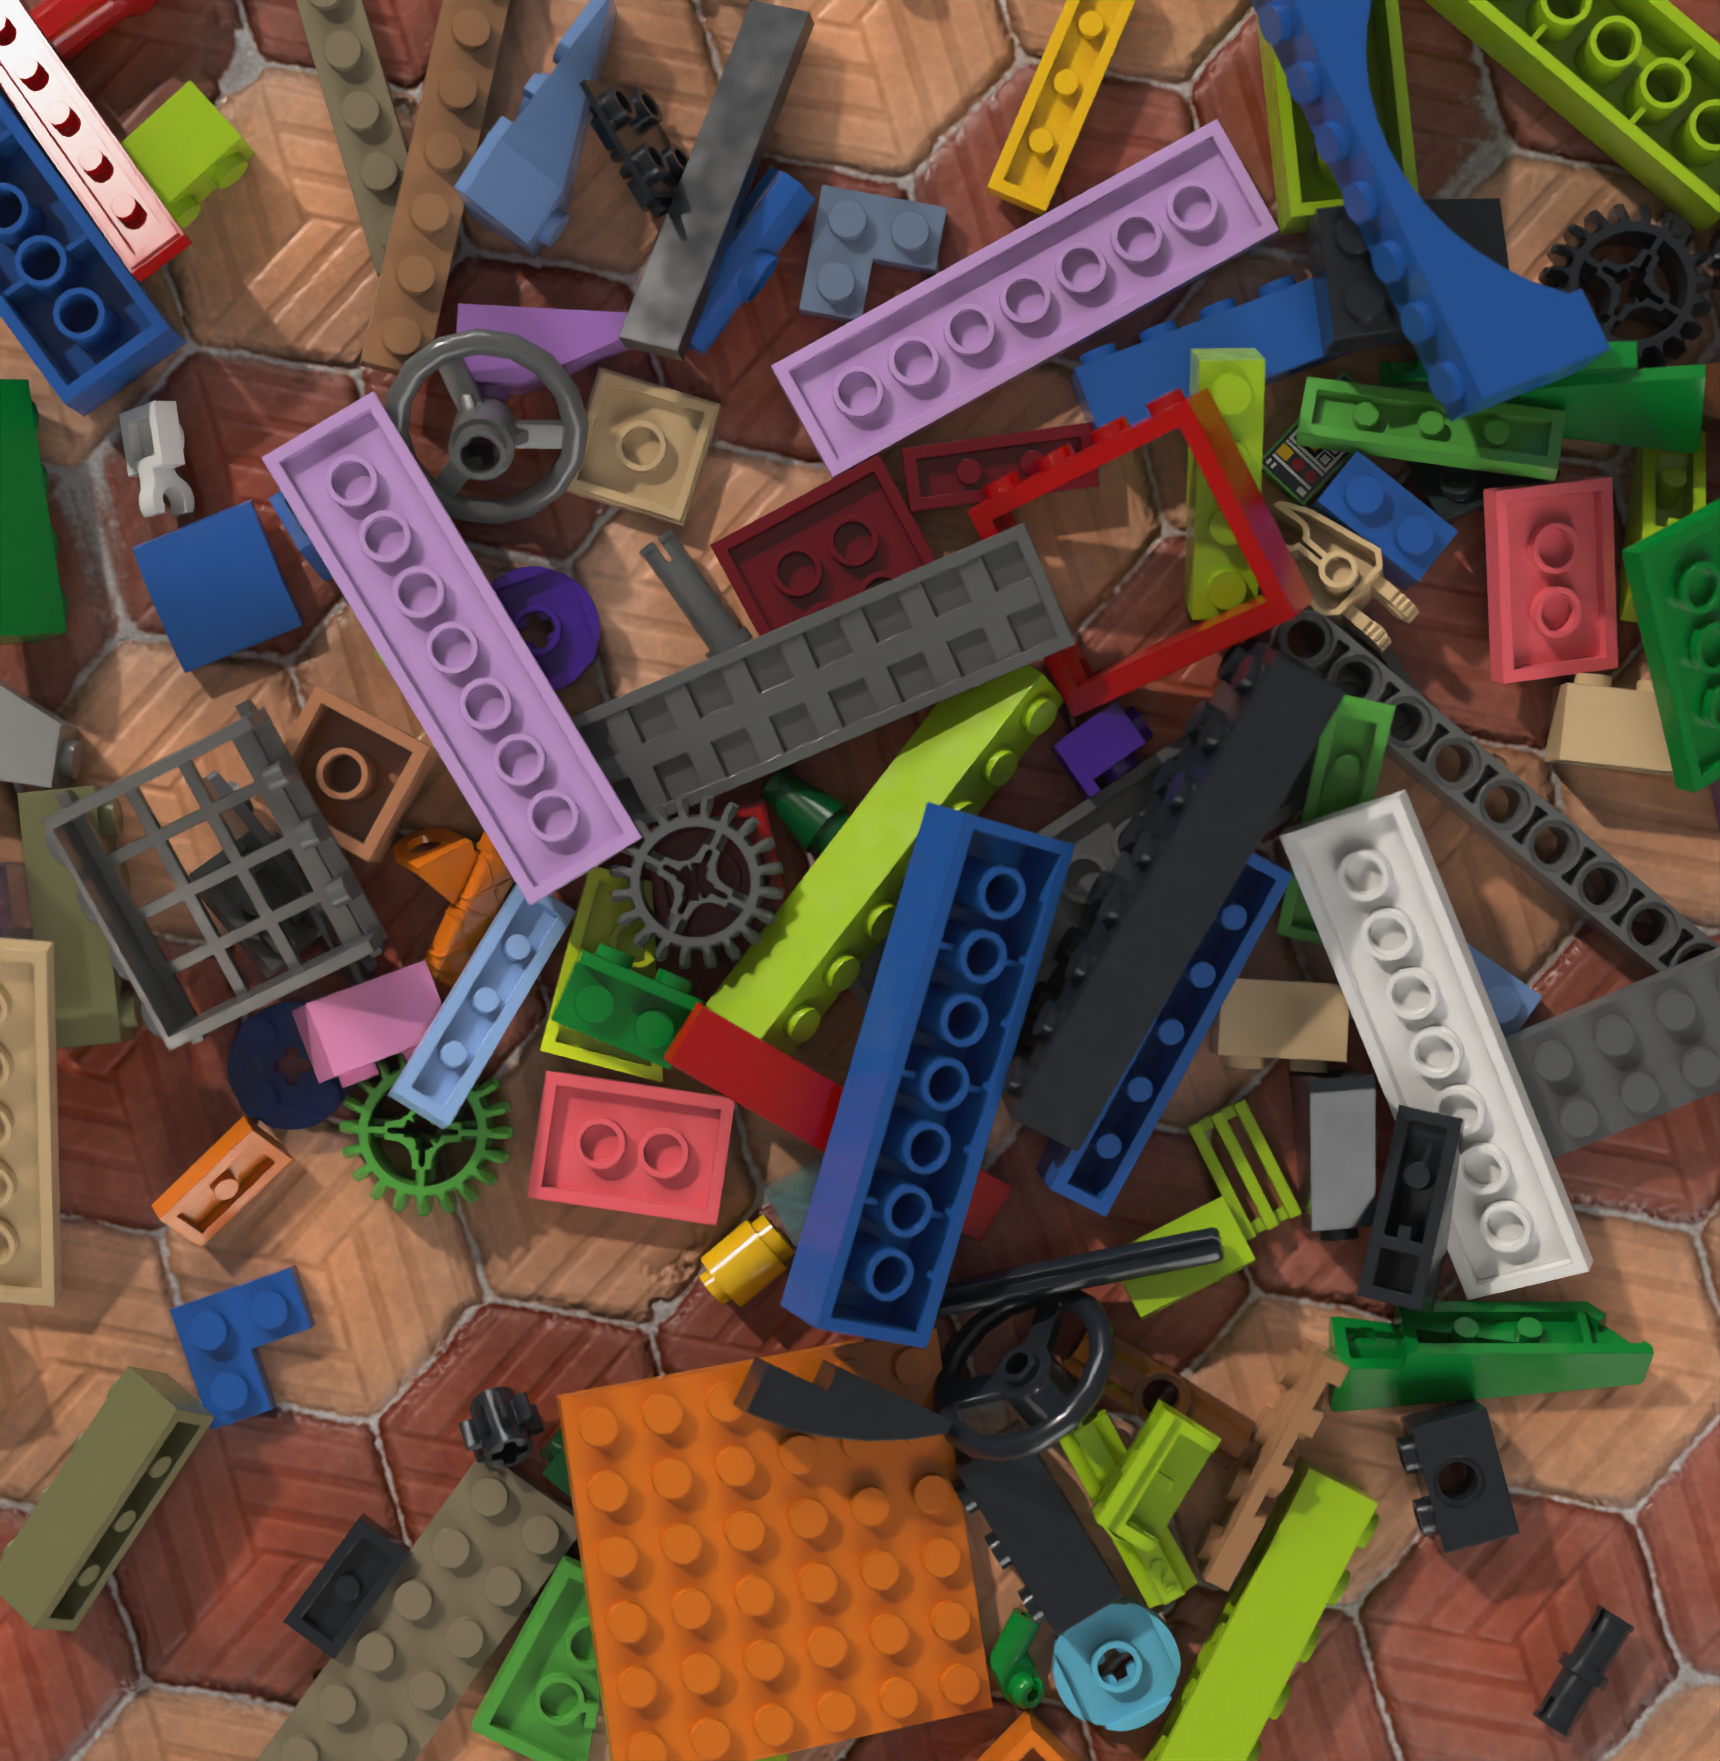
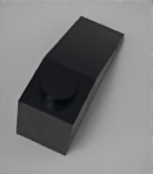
(1413, 1210)

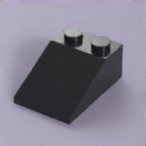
(1349, 296)

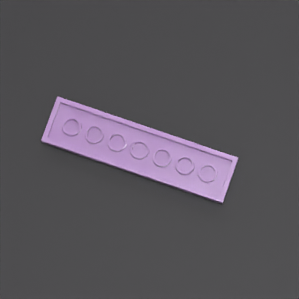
(1025, 299)
(452, 648)

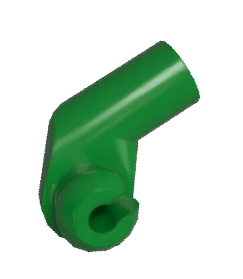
(1013, 1664)

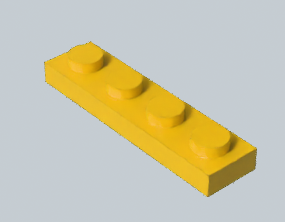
(1058, 102)

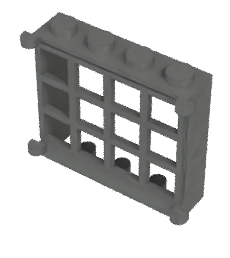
(133, 946)

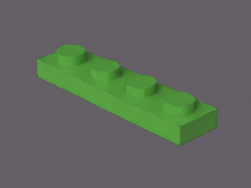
(1417, 429)
(1342, 777)

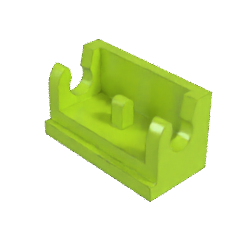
(1162, 1290)
(1154, 1476)

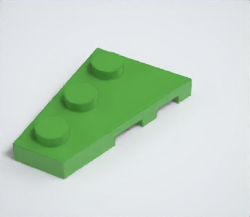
(549, 1682)

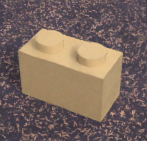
(1606, 726)
(1282, 1021)

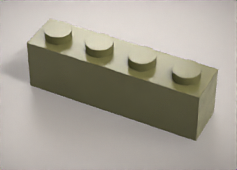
(90, 995)
(101, 1498)

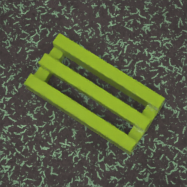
(1219, 1119)

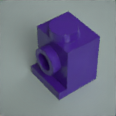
(1102, 747)

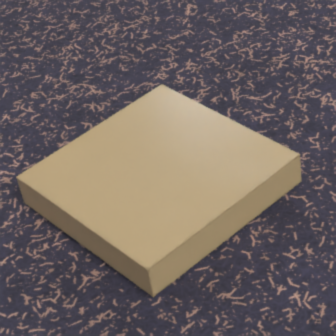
(644, 447)

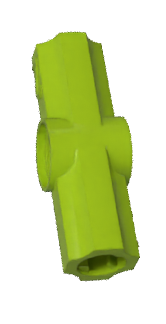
(1095, 1454)

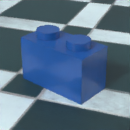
(1387, 516)

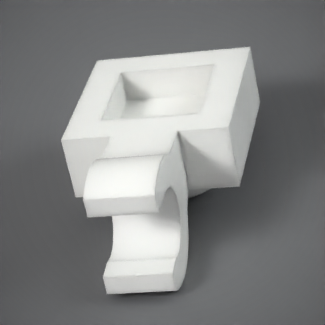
(152, 452)

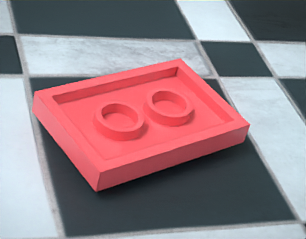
(1551, 578)
(631, 1147)

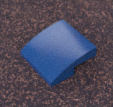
(217, 586)

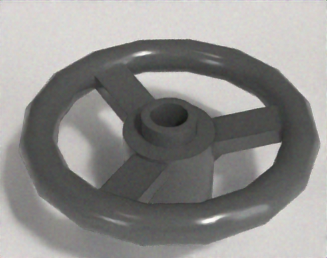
(487, 429)

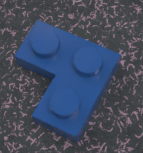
(223, 1337)

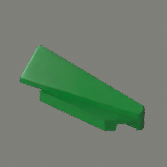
(1606, 399)
(1480, 1353)

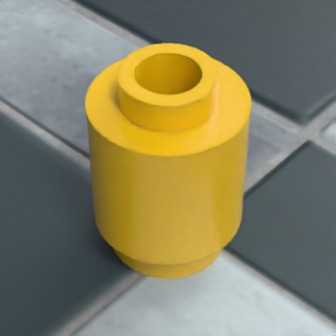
(746, 1261)

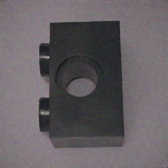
(1482, 1504)

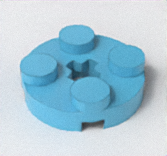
(1101, 1697)

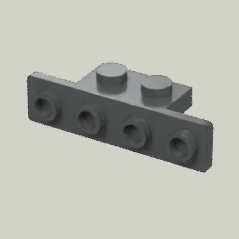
(281, 883)

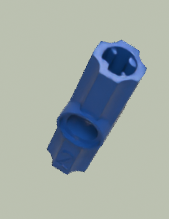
(751, 257)

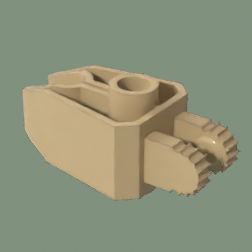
(1342, 574)

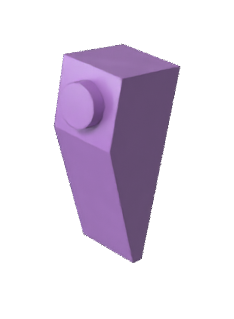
(572, 336)

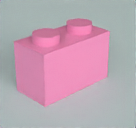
(368, 1023)

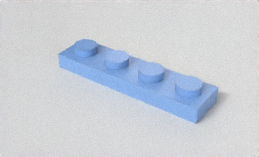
(480, 1007)

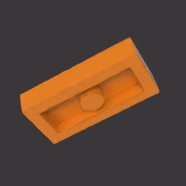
(221, 1182)

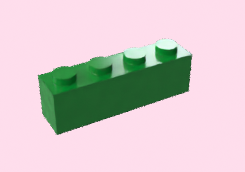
(30, 589)

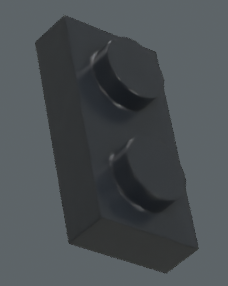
(348, 1586)

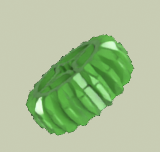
(424, 1159)

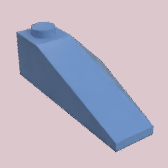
(529, 166)

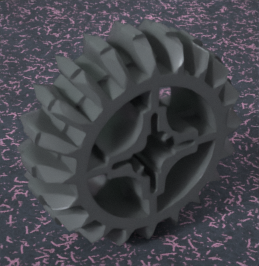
(671, 932)

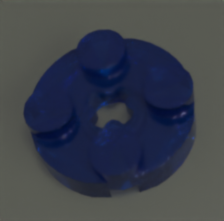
(265, 1091)

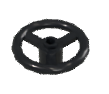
(1025, 1377)

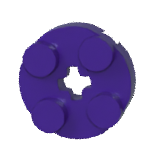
(570, 607)

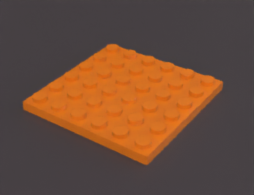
(767, 1576)

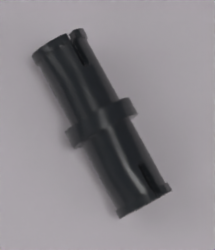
(1583, 1671)

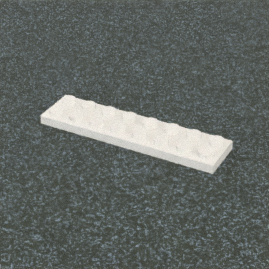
(1436, 1037)

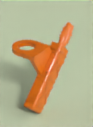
(469, 880)

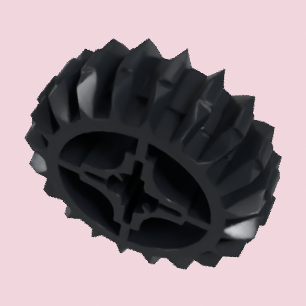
(1647, 300)

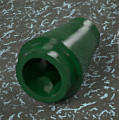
(805, 810)

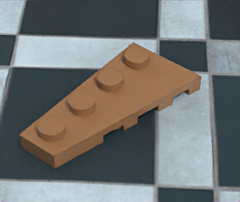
(1295, 1415)

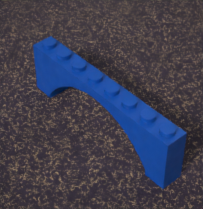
(1470, 319)

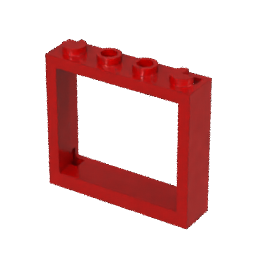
(1242, 505)

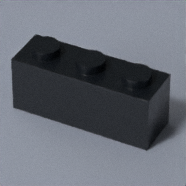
(1037, 1535)

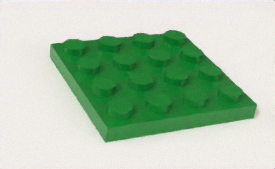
(1678, 615)

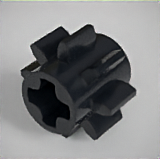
(501, 1427)

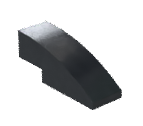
(834, 1405)

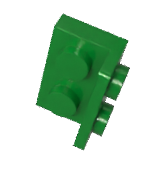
(624, 1005)

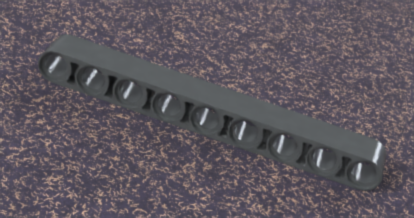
(1526, 815)

